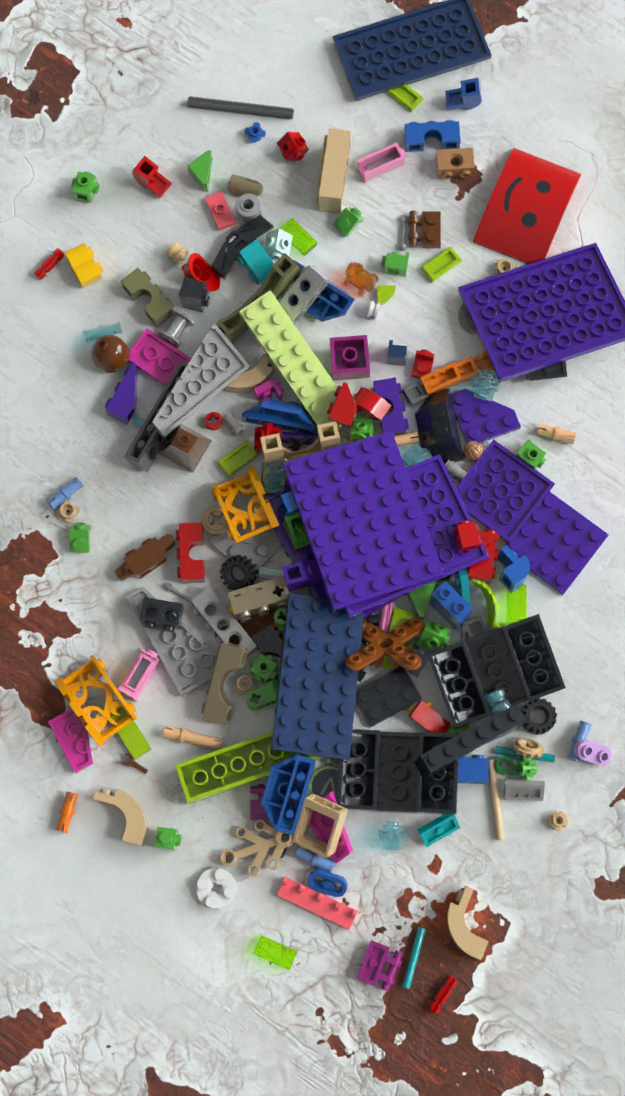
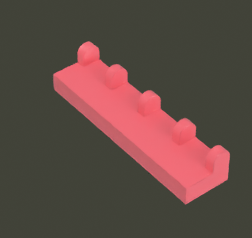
(317, 903)

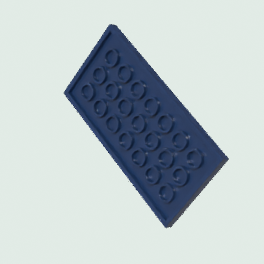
(411, 47)
(314, 684)

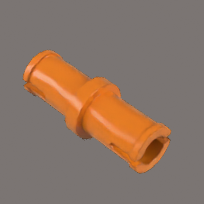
(67, 812)

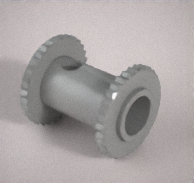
(249, 210)
(176, 327)

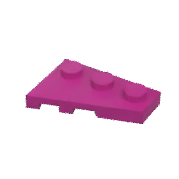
(73, 739)
(322, 827)

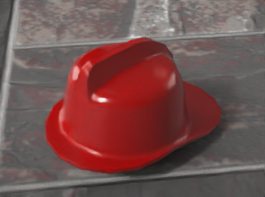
(200, 270)

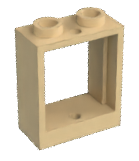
(326, 808)

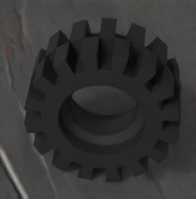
(227, 575)
(550, 716)

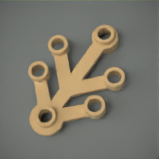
(260, 846)

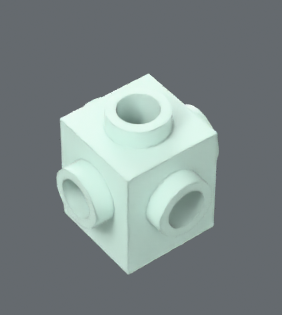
(277, 243)

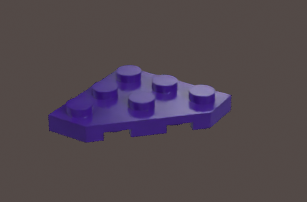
(482, 419)

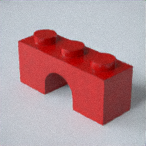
(190, 536)

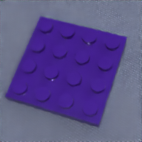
(502, 491)
(557, 542)

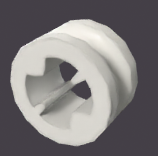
(373, 309)

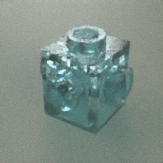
(485, 384)
(389, 843)

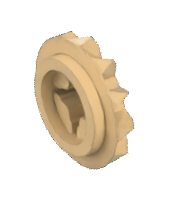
(207, 520)
(528, 748)

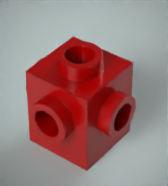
(292, 146)
(264, 430)

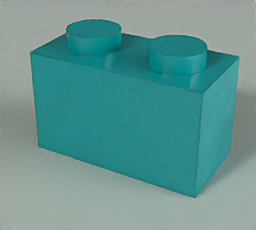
(255, 260)

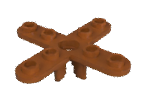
(397, 653)

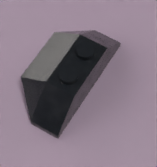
(438, 427)

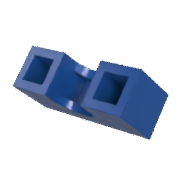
(446, 132)

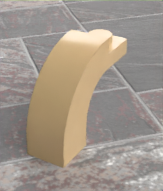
(253, 378)
(135, 818)
(459, 932)

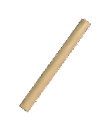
(495, 800)

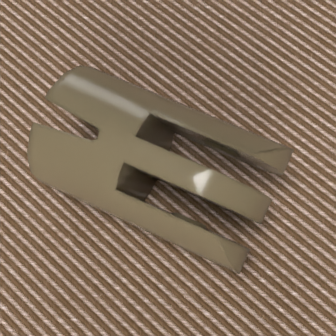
(243, 185)

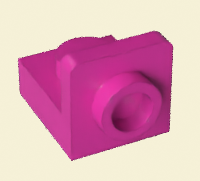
(266, 389)

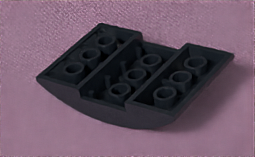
(503, 657)
(386, 780)

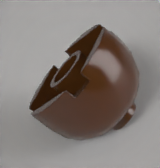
(110, 353)

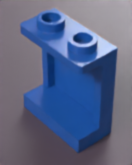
(450, 605)

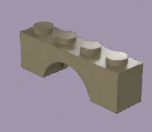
(218, 707)

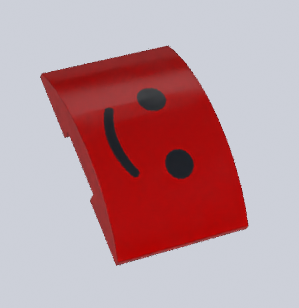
(526, 207)

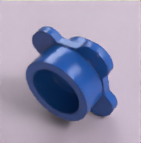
(255, 137)

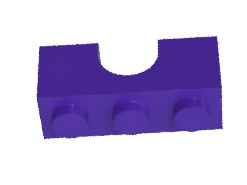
(390, 391)

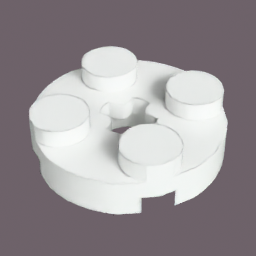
(226, 893)

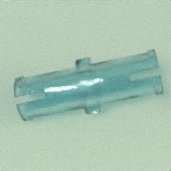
(95, 333)

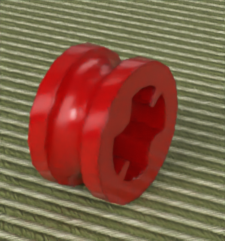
(208, 418)

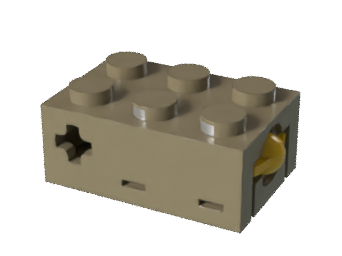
(258, 599)

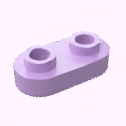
(594, 752)

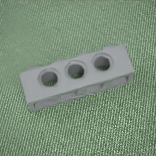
(317, 282)
(209, 599)

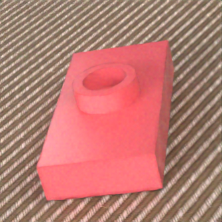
(220, 210)

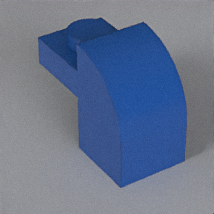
(467, 96)
(516, 569)

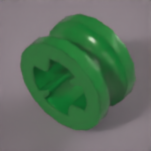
(508, 761)

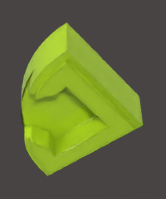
(385, 293)

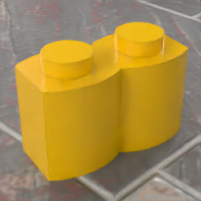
(83, 265)

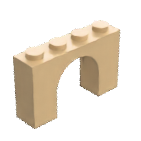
(274, 451)

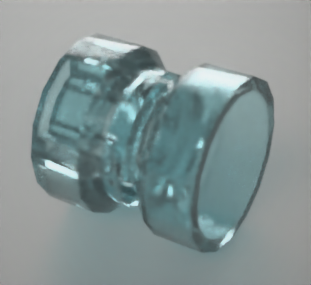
(496, 696)

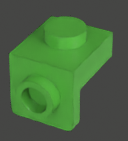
(348, 220)
(79, 538)

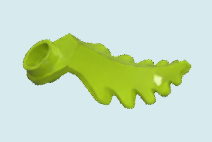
(492, 604)

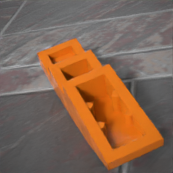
(455, 373)

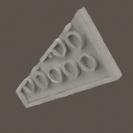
(206, 374)
(258, 547)
(181, 651)

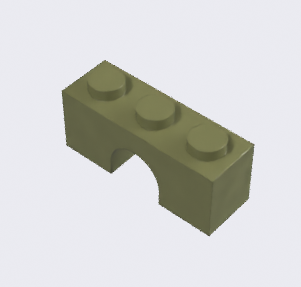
(138, 285)

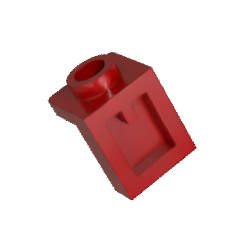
(422, 363)

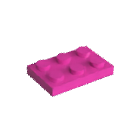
(156, 357)

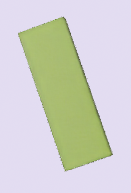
(132, 736)

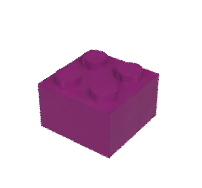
(349, 357)

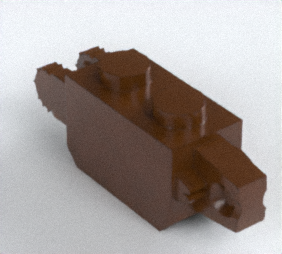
(145, 558)

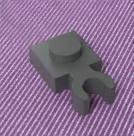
(415, 393)

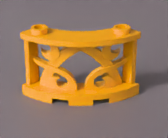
(263, 514)
(70, 687)

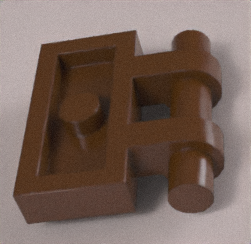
(431, 229)

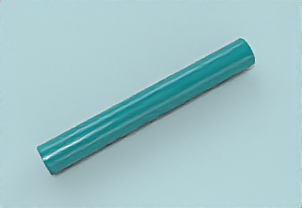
(510, 752)
(413, 958)

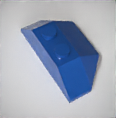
(330, 303)
(283, 415)
(287, 792)

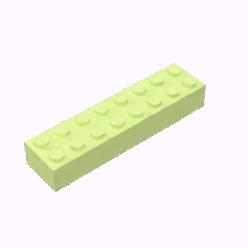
(291, 356)

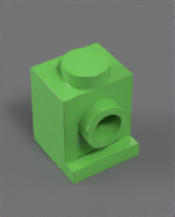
(395, 264)
(362, 429)
(524, 454)

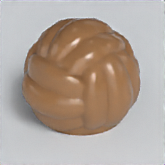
(472, 450)

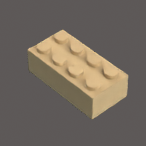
(333, 170)

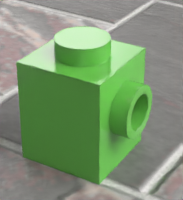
(167, 838)

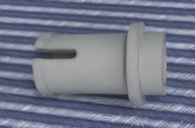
(235, 427)
(457, 471)

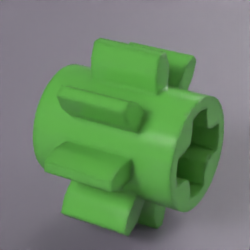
(525, 768)

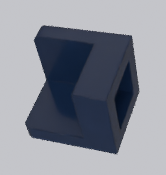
(396, 354)

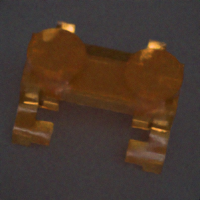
(360, 278)

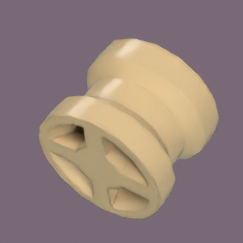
(177, 252)

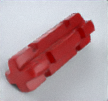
(49, 264)
(442, 994)

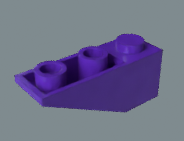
(124, 400)
(301, 574)

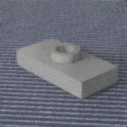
(523, 790)

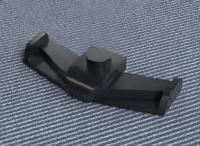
(238, 240)

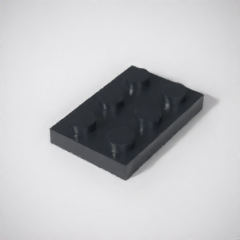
(387, 696)

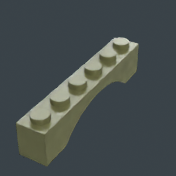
(278, 281)

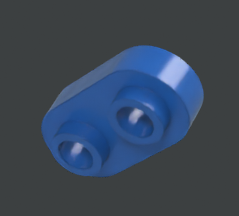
(327, 884)

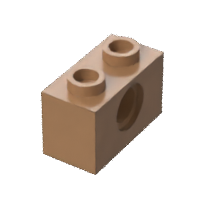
(461, 156)

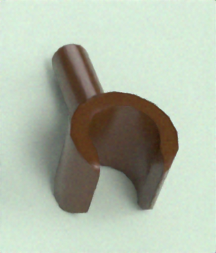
(134, 764)

